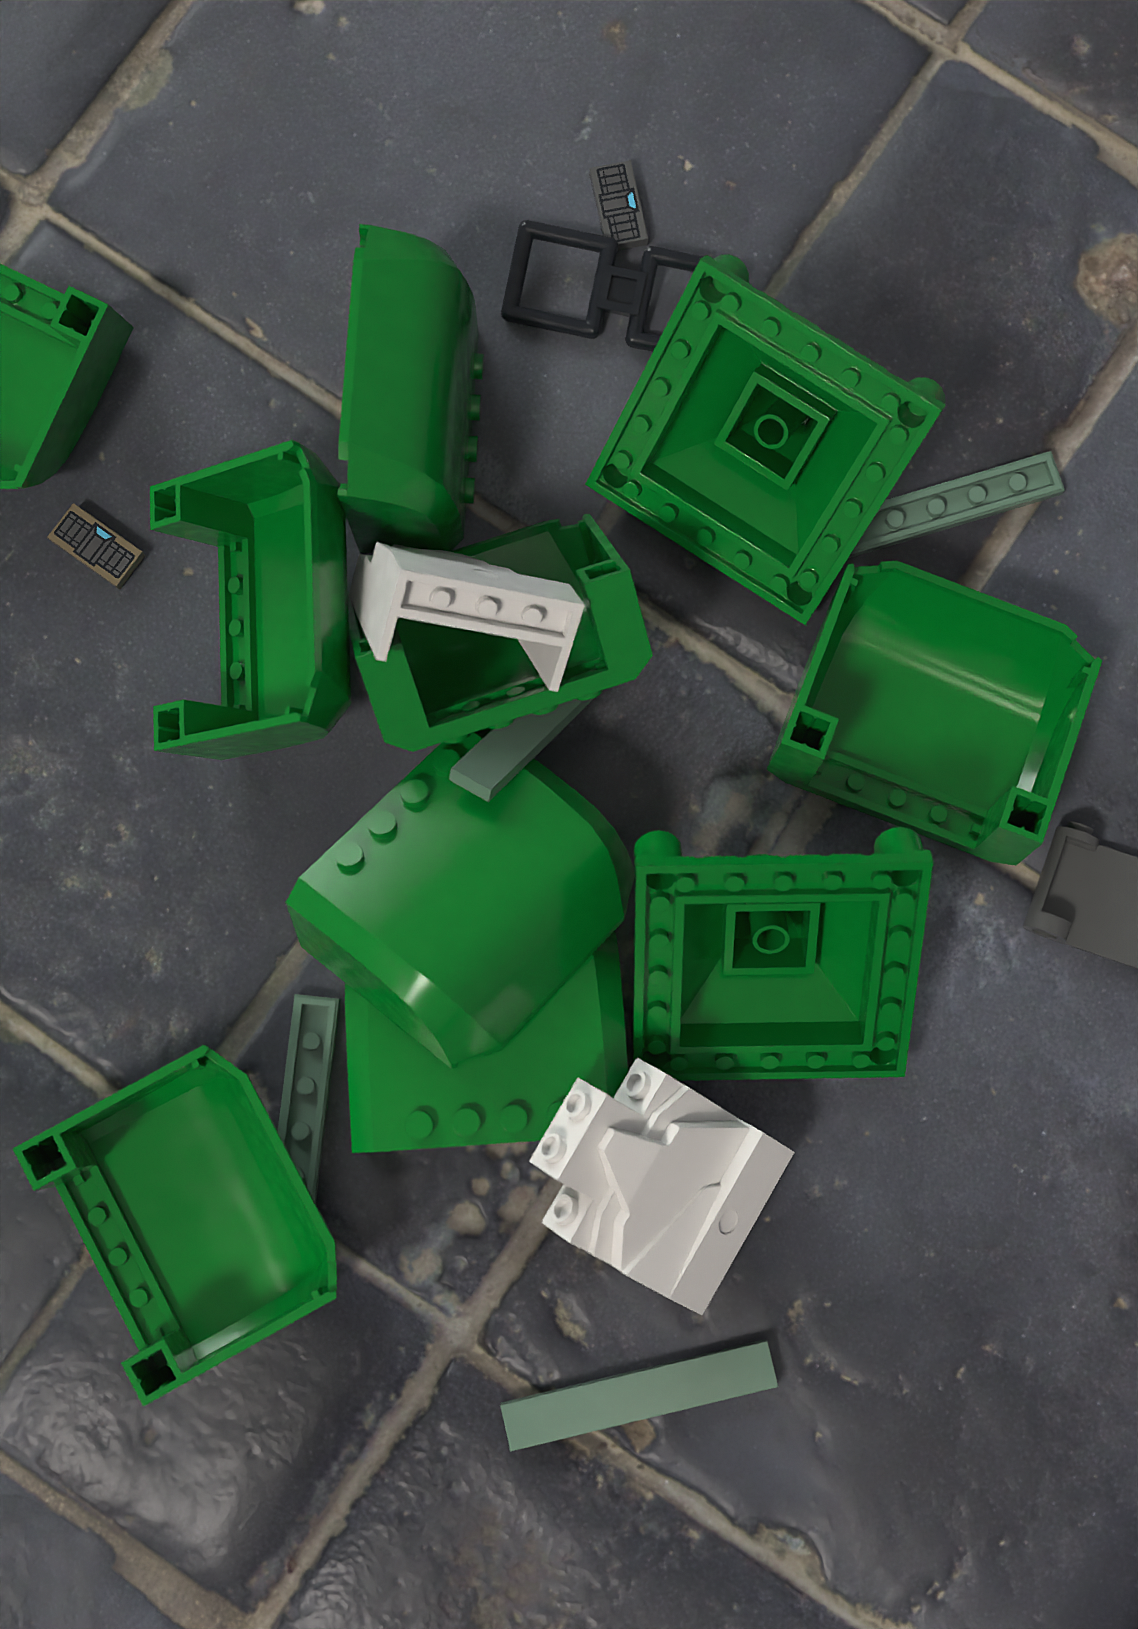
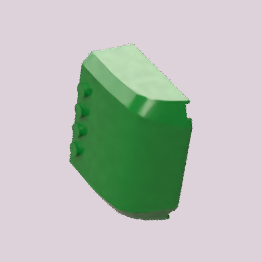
(52, 373)
(408, 394)
(278, 602)
(459, 680)
(938, 711)
(465, 906)
(415, 1101)
(189, 1216)

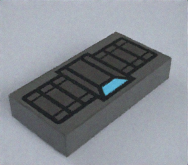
(619, 204)

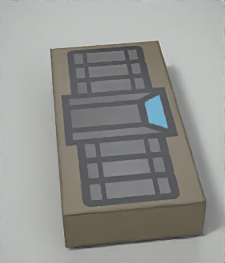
(96, 546)

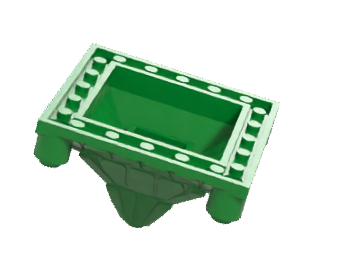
(761, 439)
(778, 960)

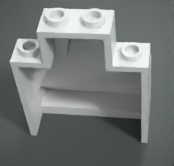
(465, 595)
(658, 1181)

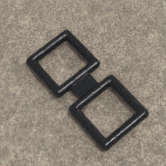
(613, 290)

